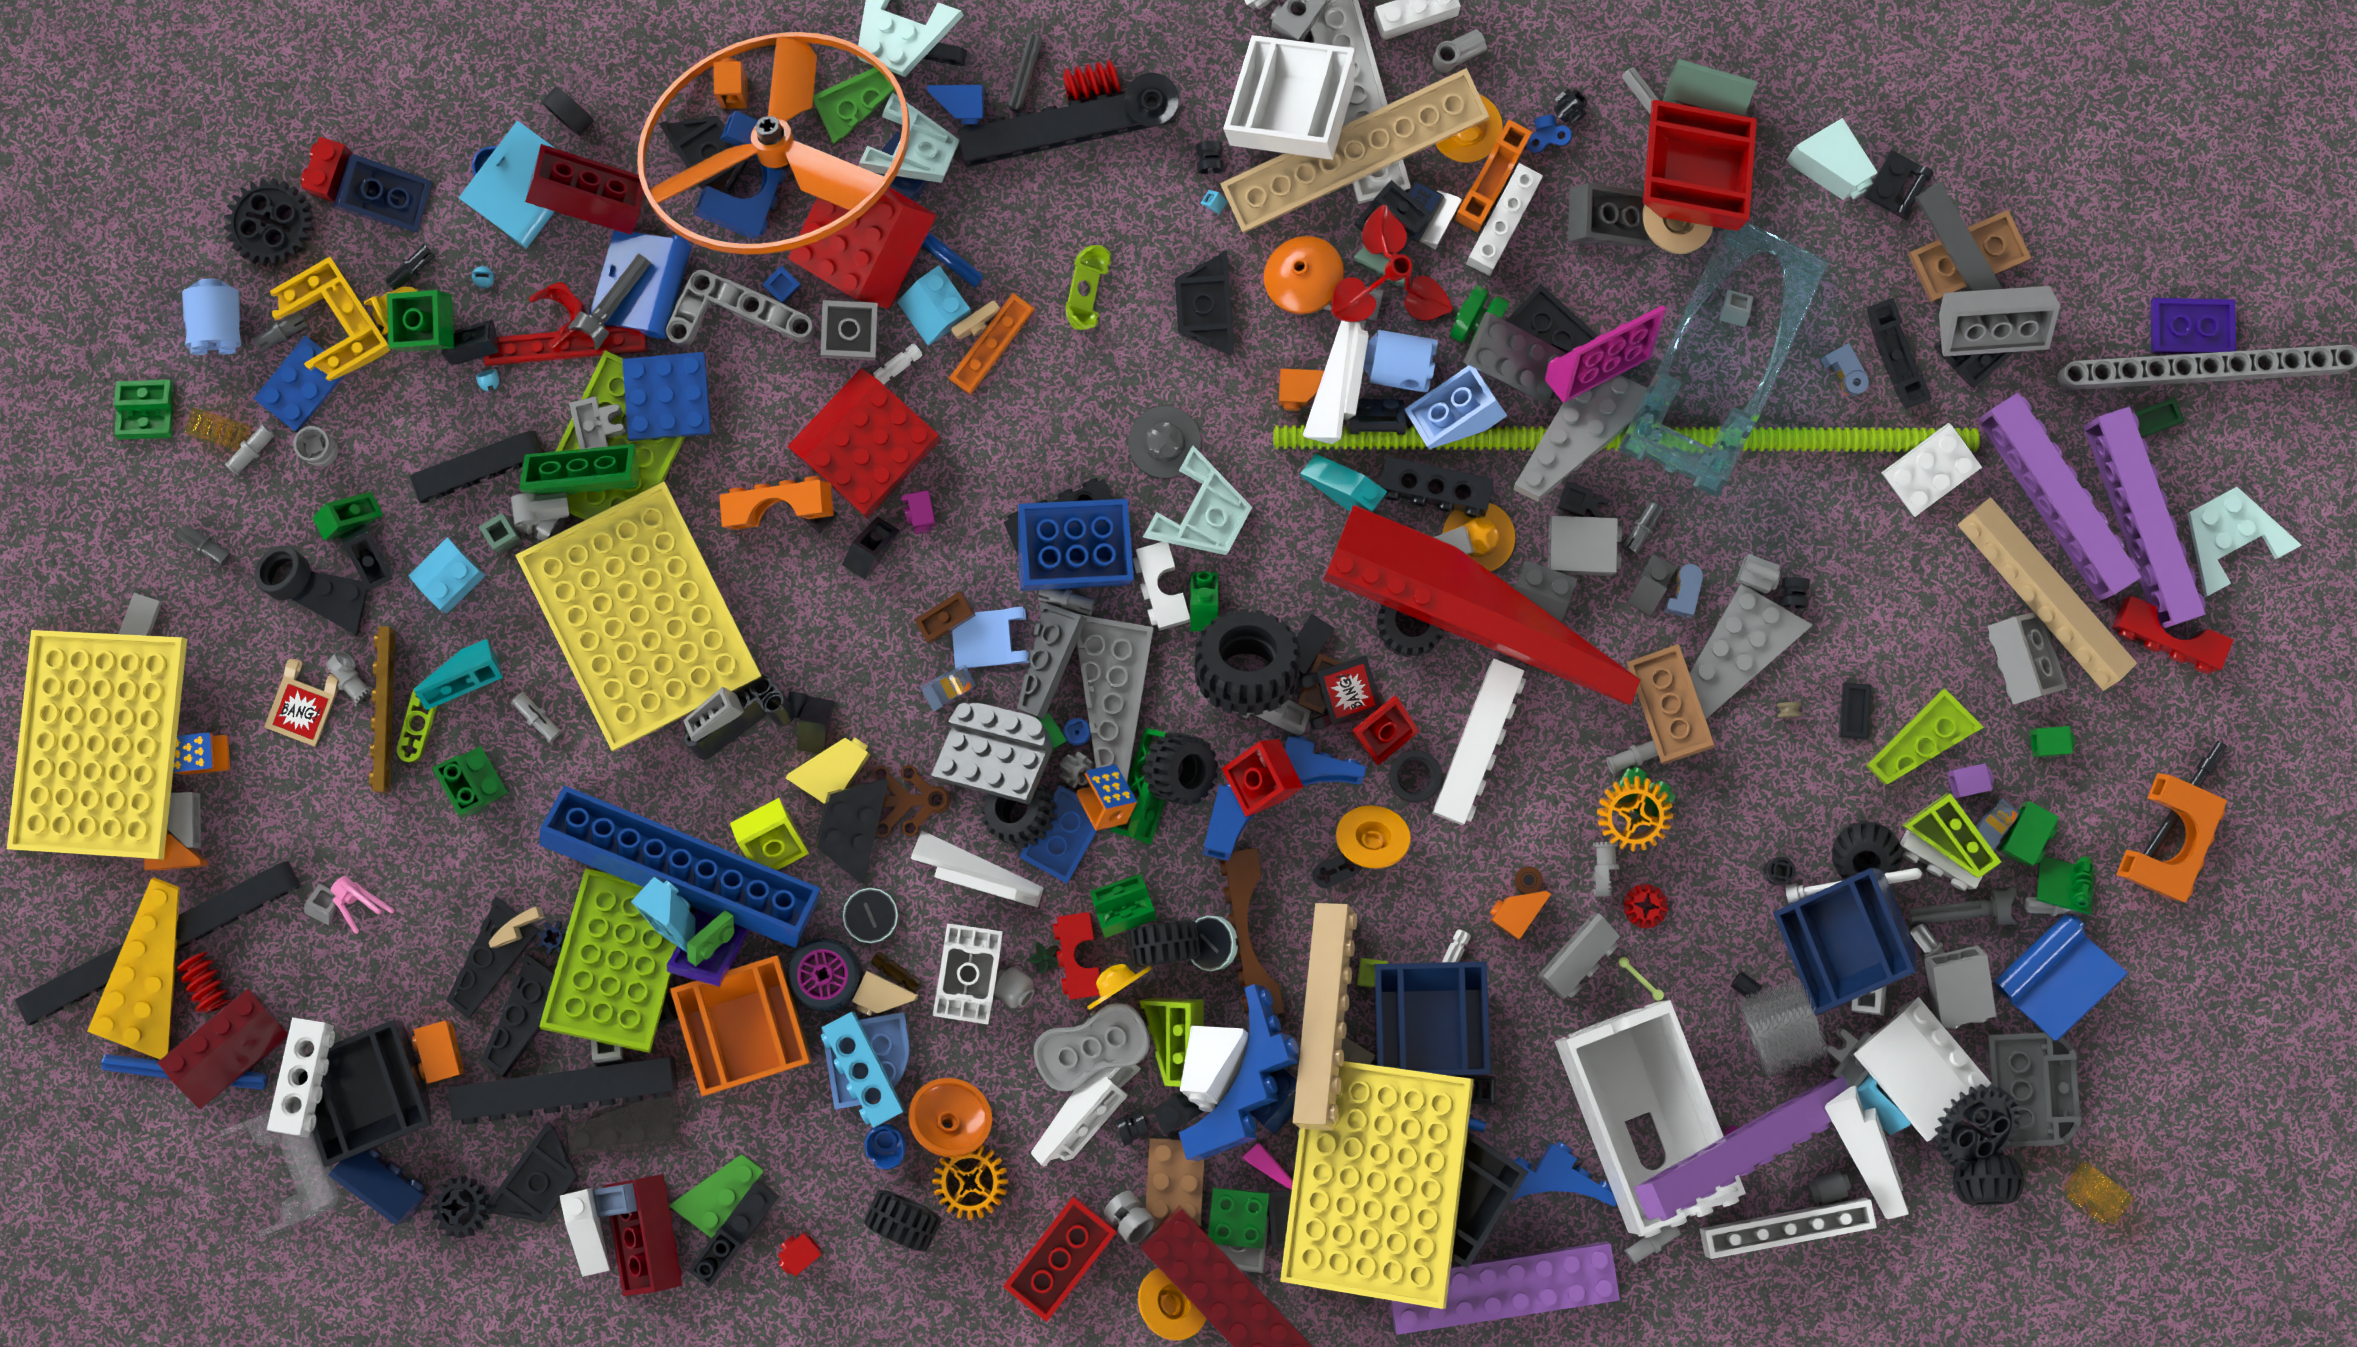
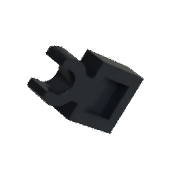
(1577, 500)

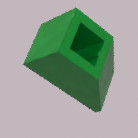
(1203, 599)

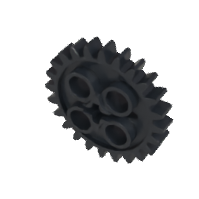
(259, 244)
(1989, 1110)

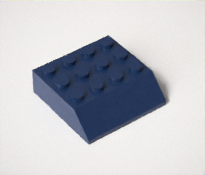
(1847, 940)
(1432, 1017)

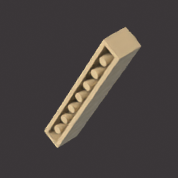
(2047, 594)
(1324, 1017)

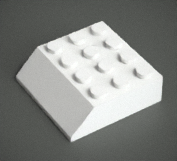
(1291, 97)

